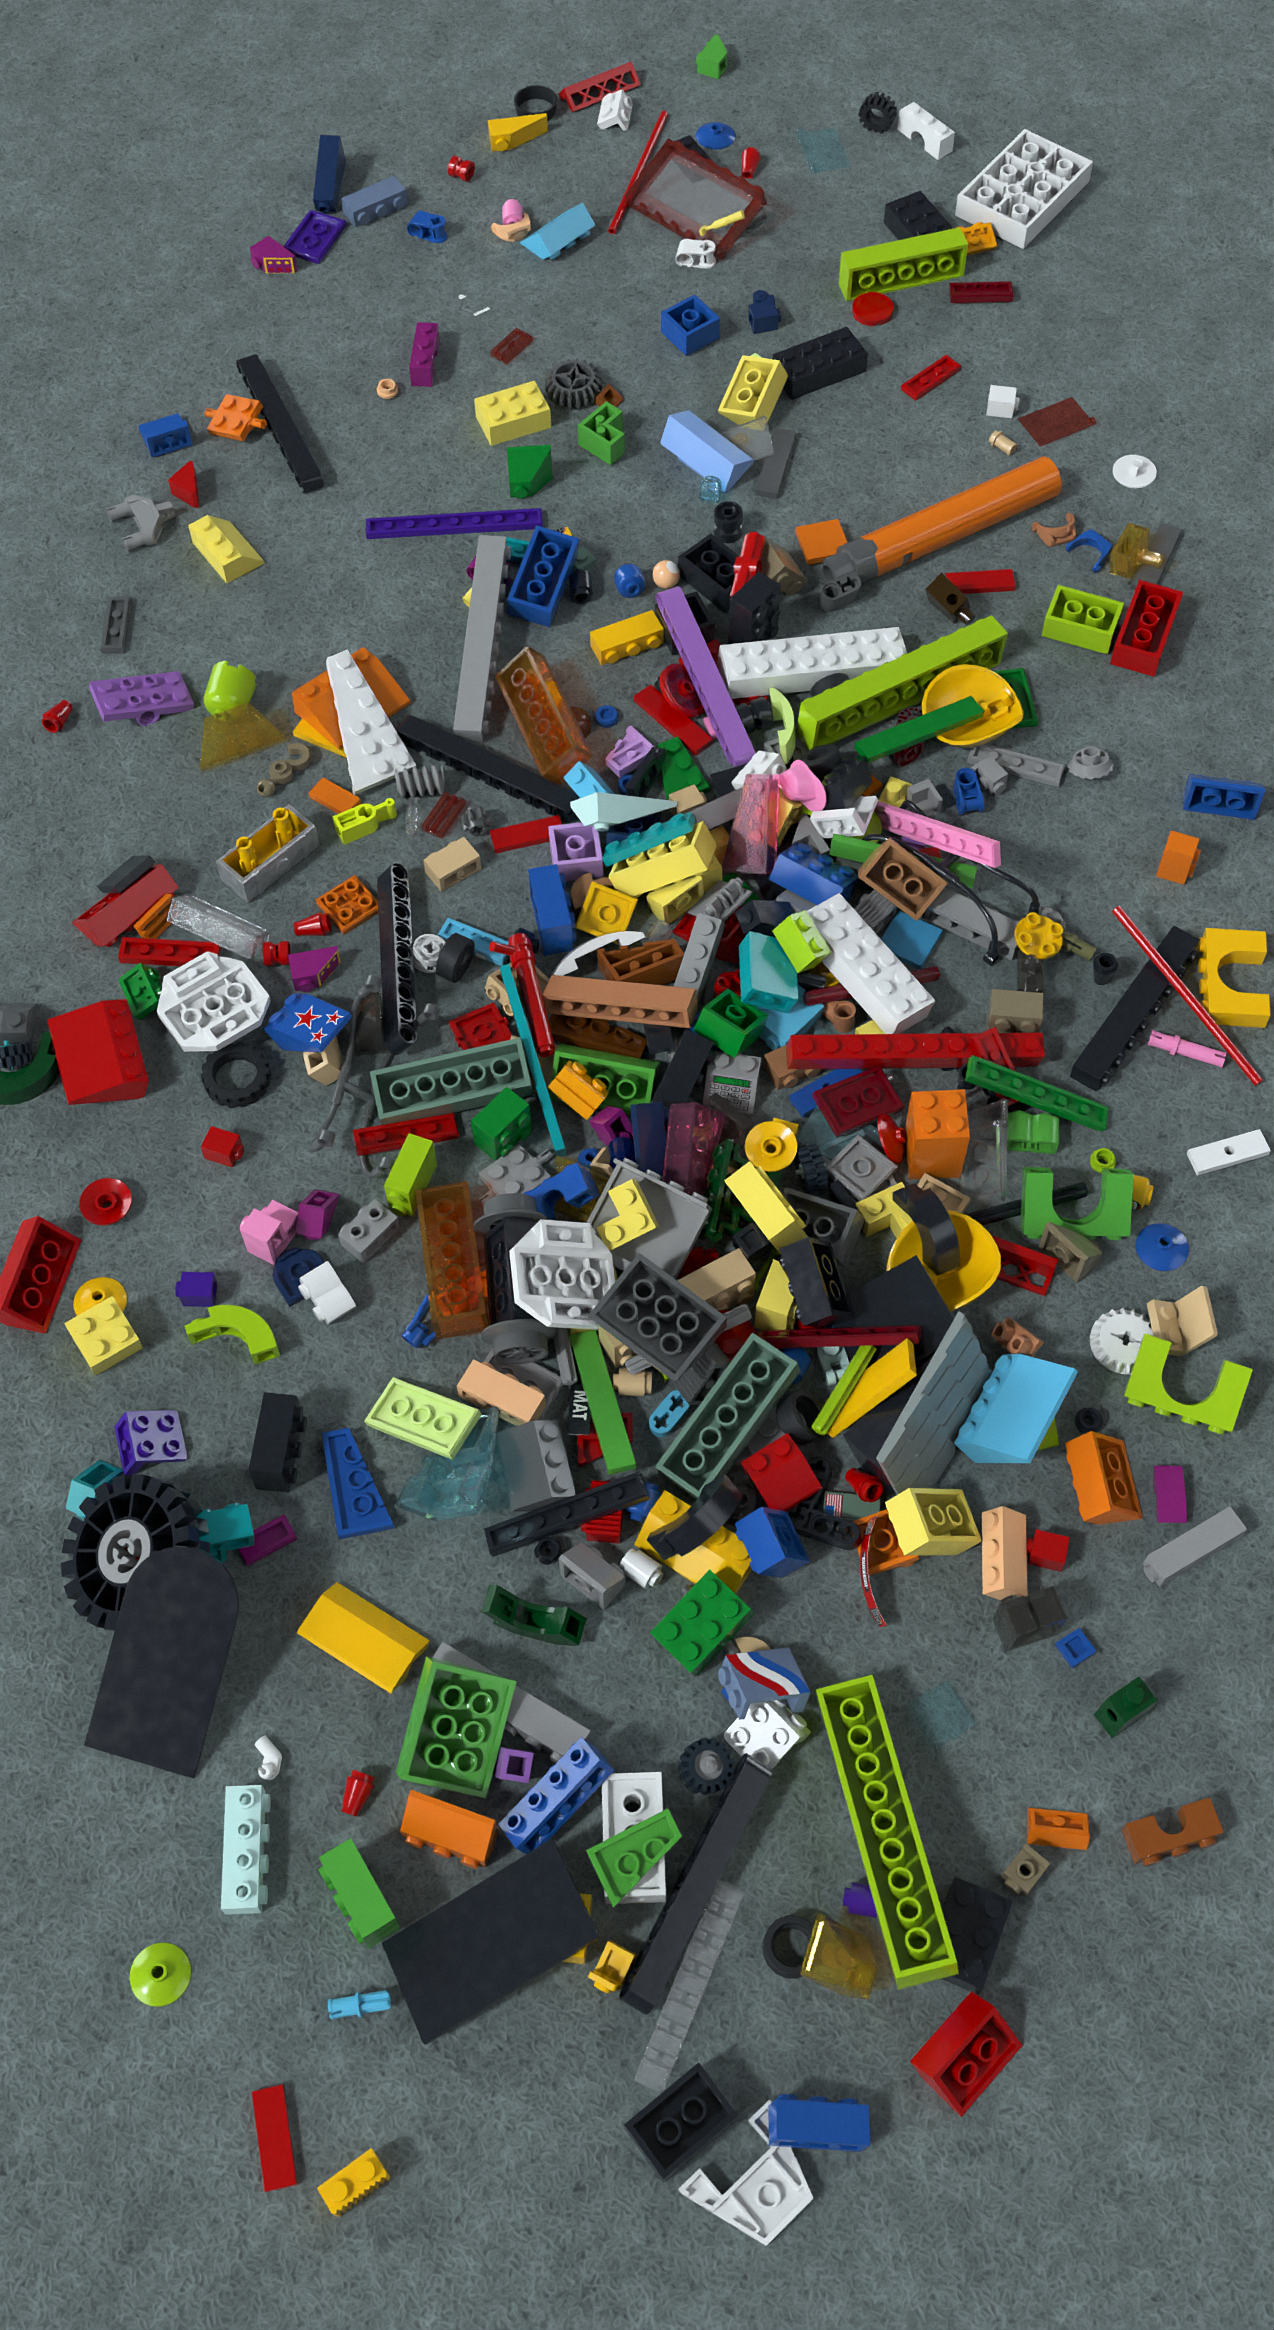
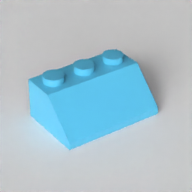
(560, 233)

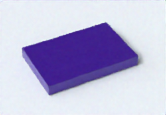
(315, 236)

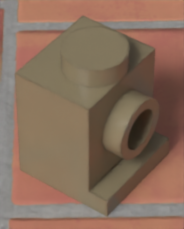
(1021, 1884)

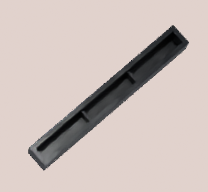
(1133, 1010)

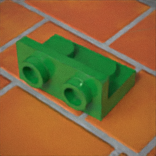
(141, 989)

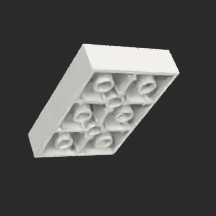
(1024, 188)

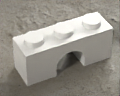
(936, 135)

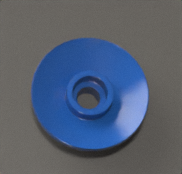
(715, 135)
(1159, 1256)

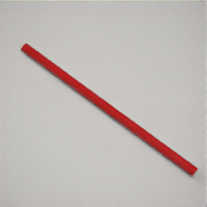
(639, 169)
(1186, 994)

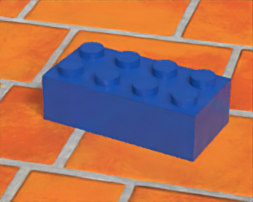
(542, 576)

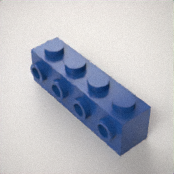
(556, 1796)

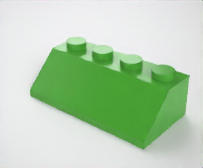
(626, 1077)

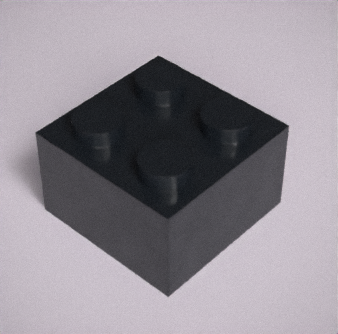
(701, 616)

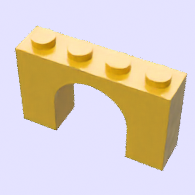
(1222, 1003)

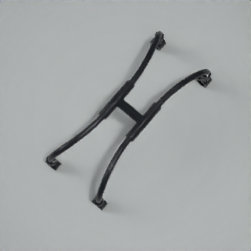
(942, 869)

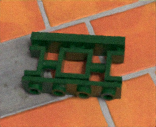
(719, 1193)

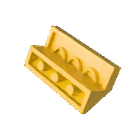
(363, 1637)

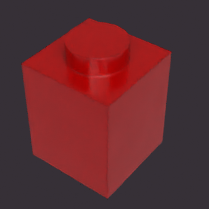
(222, 1146)
(1047, 1550)

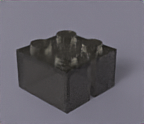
(1029, 1618)

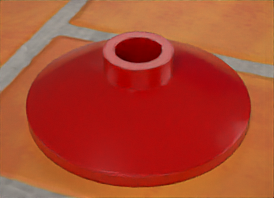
(891, 1138)
(102, 1192)

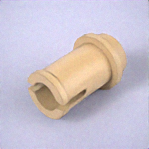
(1002, 442)

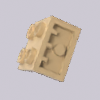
(1184, 1323)

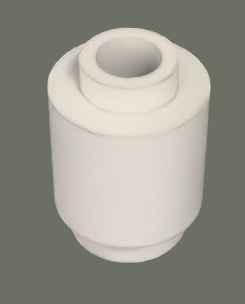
(641, 1568)

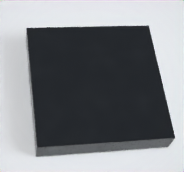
(126, 874)

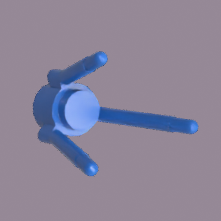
(416, 1332)

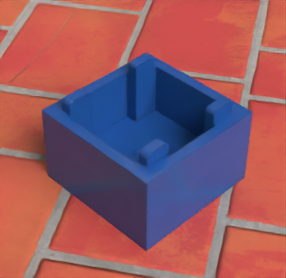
(771, 1542)

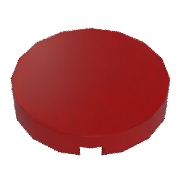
(872, 308)

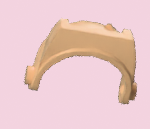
(513, 231)

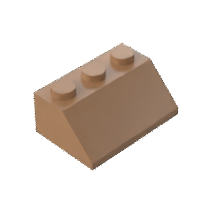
(901, 878)

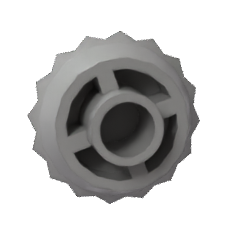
(1090, 763)

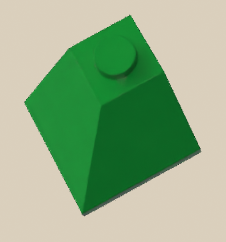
(528, 469)

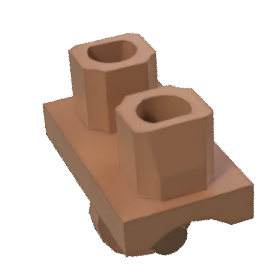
(1016, 1338)

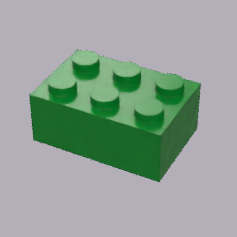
(702, 1623)

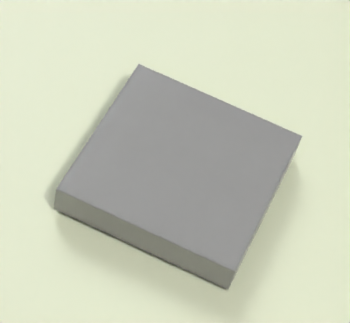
(861, 1168)

